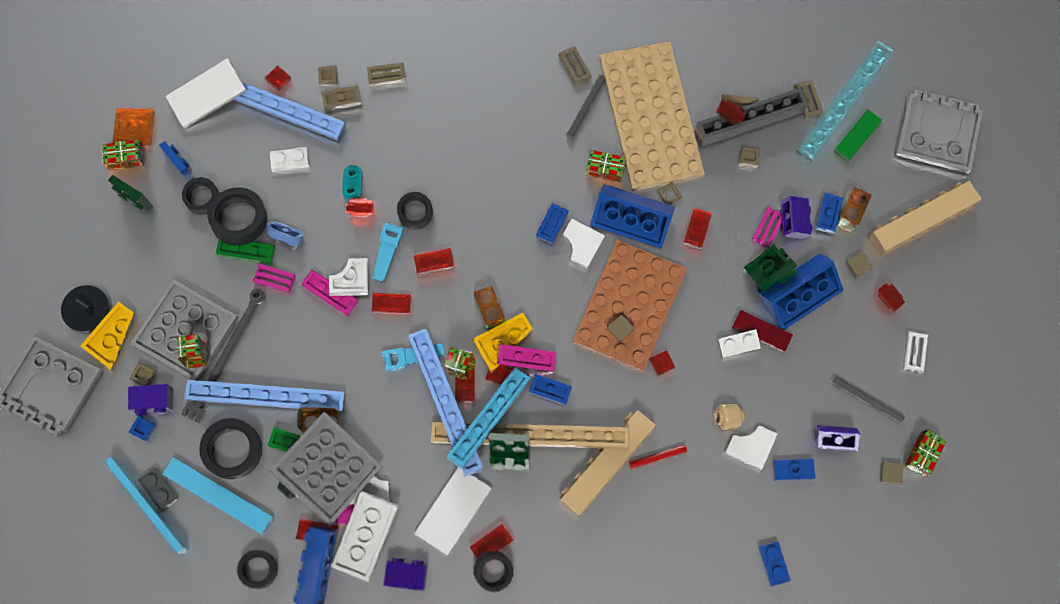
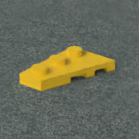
(508, 333)
(109, 335)

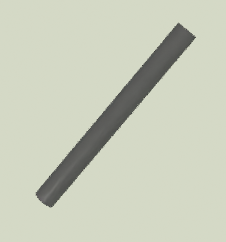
(584, 109)
(868, 399)

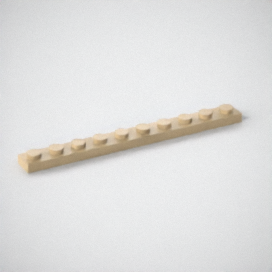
(553, 435)

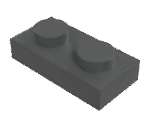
(158, 489)

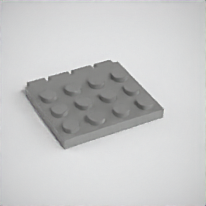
(940, 131)
(48, 386)

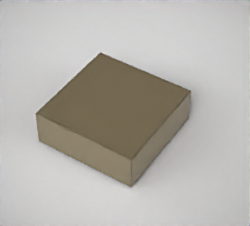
(327, 76)
(749, 157)
(674, 199)
(859, 264)
(620, 328)
(143, 374)
(892, 473)

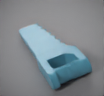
(387, 250)
(406, 357)

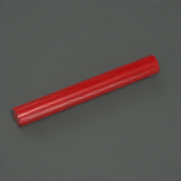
(657, 457)

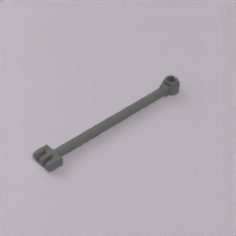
(254, 302)

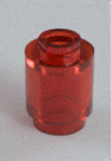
(731, 112)
(360, 207)
(890, 297)

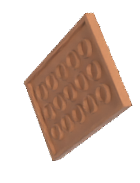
(642, 292)

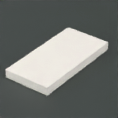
(206, 93)
(453, 511)
(364, 536)

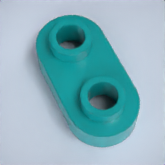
(352, 182)

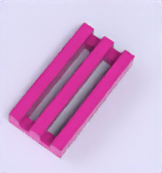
(774, 214)
(259, 273)

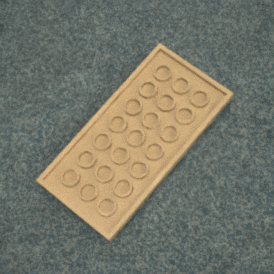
(651, 115)

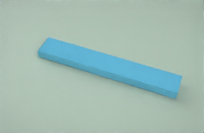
(488, 418)
(218, 495)
(146, 505)

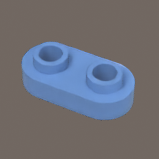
(284, 233)

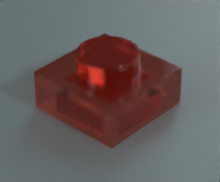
(278, 78)
(662, 363)

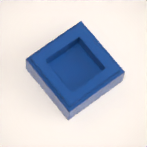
(142, 428)

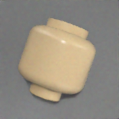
(729, 416)

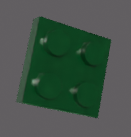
(127, 192)

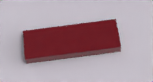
(766, 332)

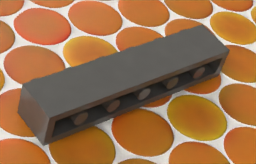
(756, 116)

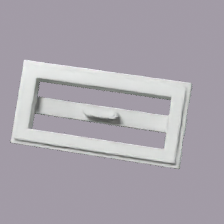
(913, 367)

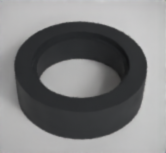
(231, 196)
(209, 438)

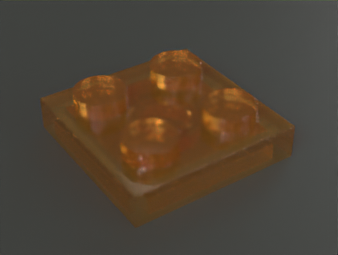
(134, 125)

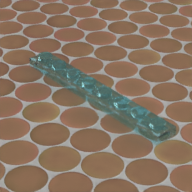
(844, 101)

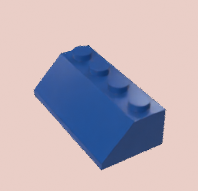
(632, 215)
(804, 292)
(316, 565)

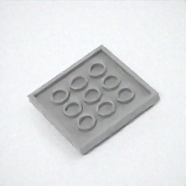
(180, 314)
(325, 469)

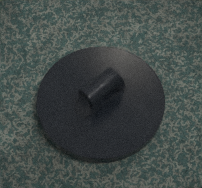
(84, 308)

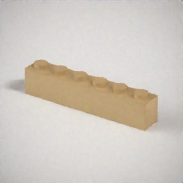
(923, 219)
(605, 466)

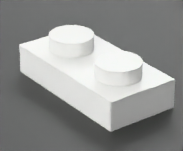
(289, 159)
(739, 343)

